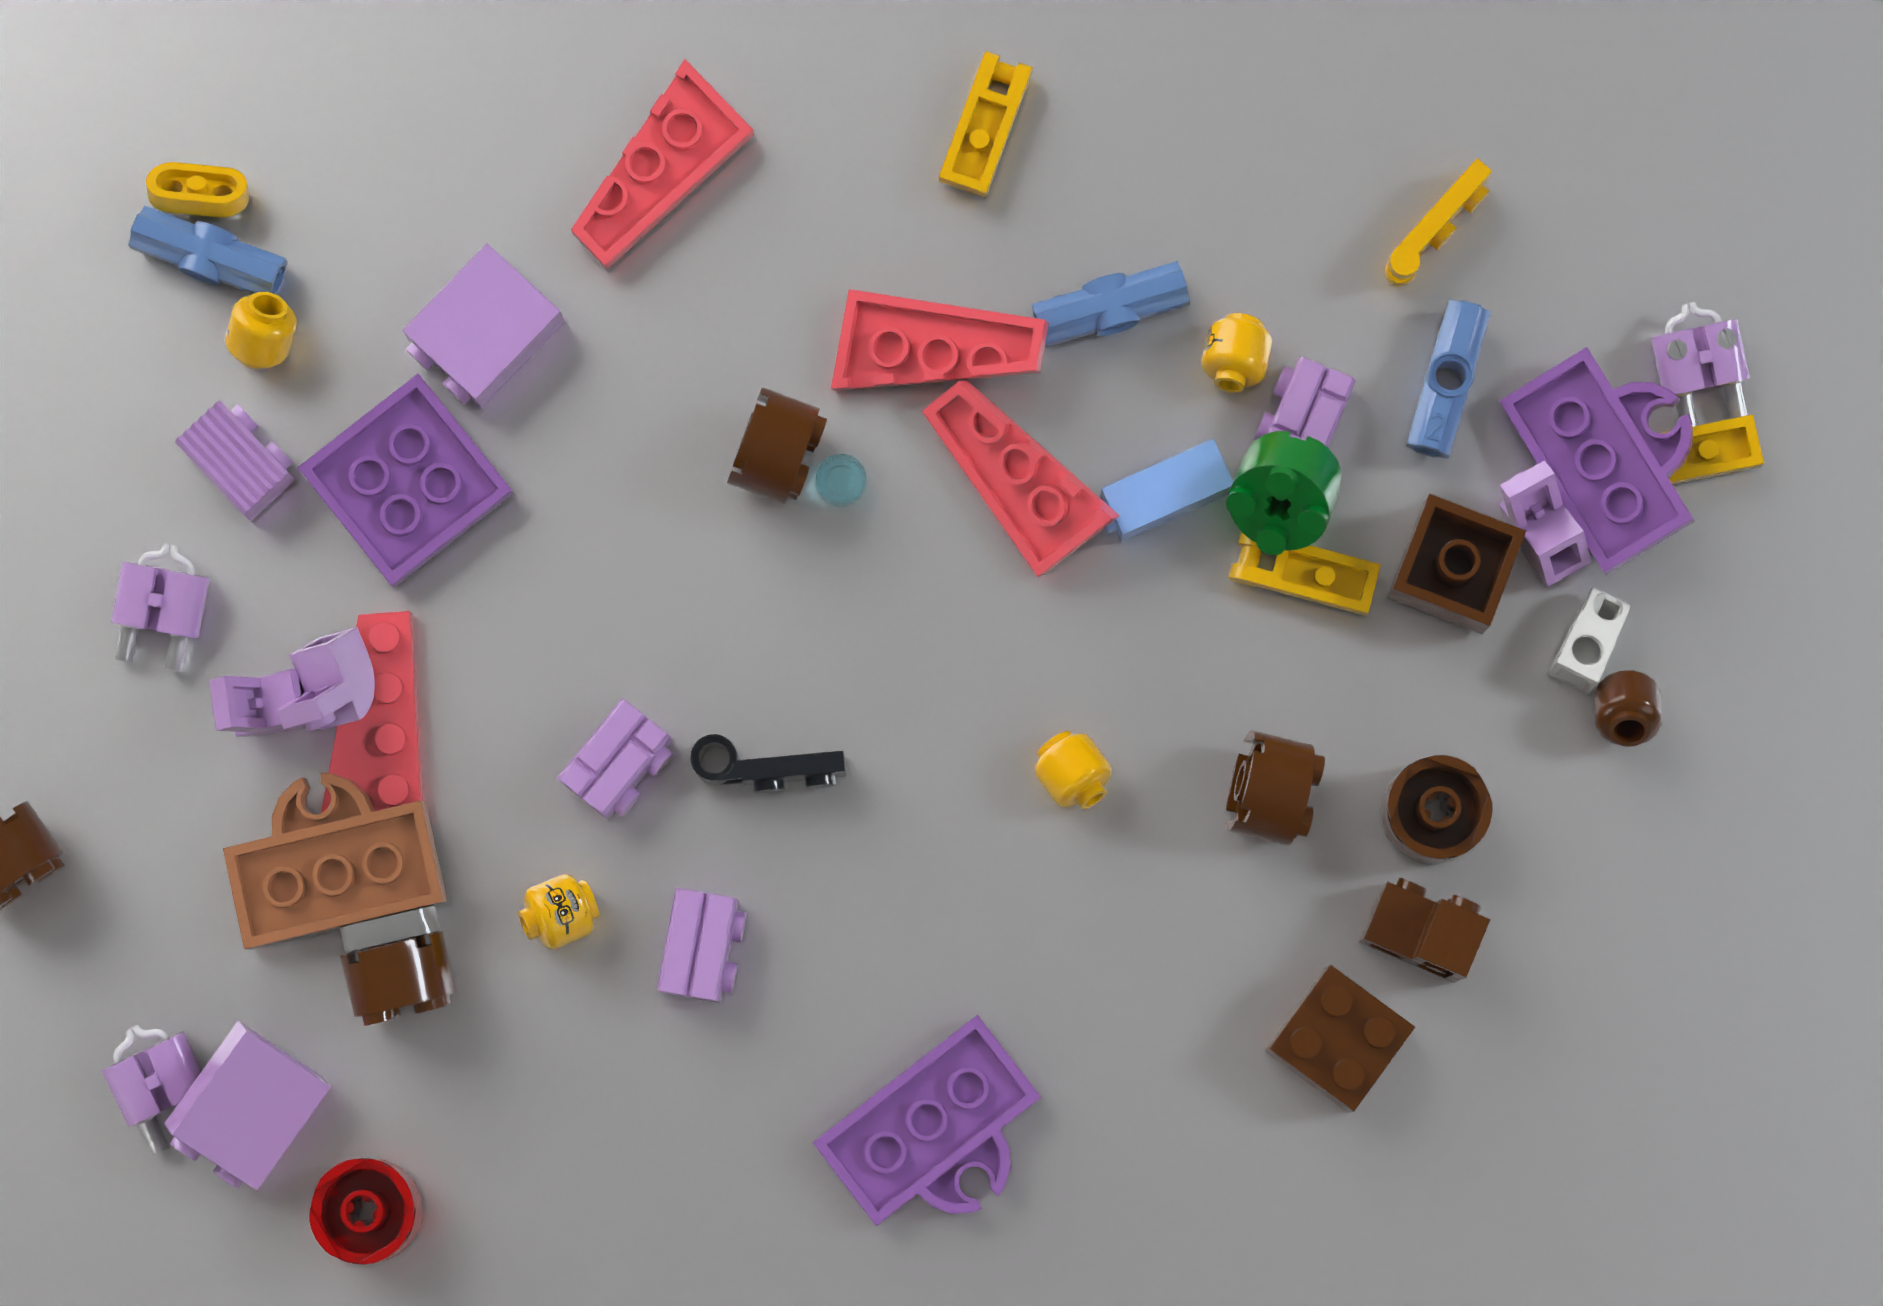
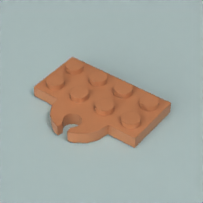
(332, 865)

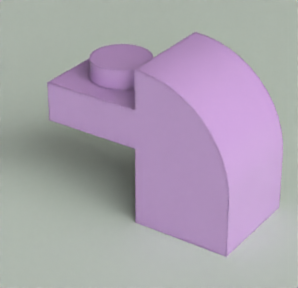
(1552, 538)
(335, 681)
(251, 703)

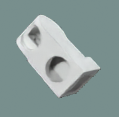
(1590, 641)

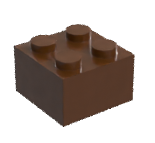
(1456, 564)
(1340, 1039)

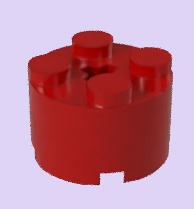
(337, 1203)

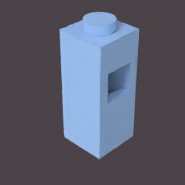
(1167, 490)

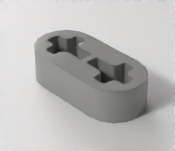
(390, 929)

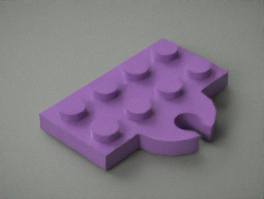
(1606, 455)
(932, 1127)

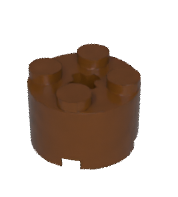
(776, 445)
(1273, 788)
(1462, 796)
(26, 852)
(398, 977)

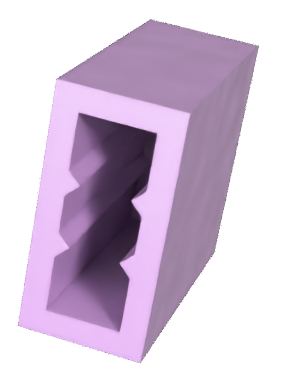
(482, 327)
(245, 1107)

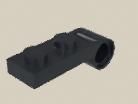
(769, 773)

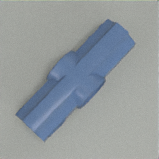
(207, 252)
(1113, 303)
(1458, 350)

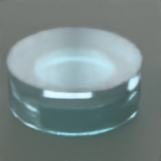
(841, 480)

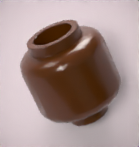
(1628, 708)

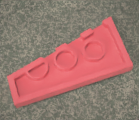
(671, 155)
(920, 342)
(1023, 485)
(384, 745)

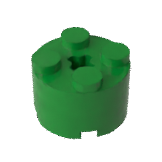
(1284, 492)

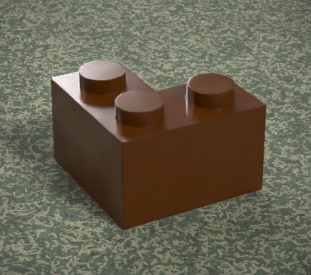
(1425, 933)

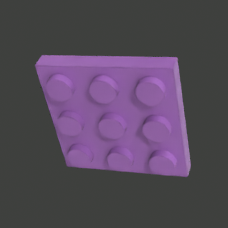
(405, 480)

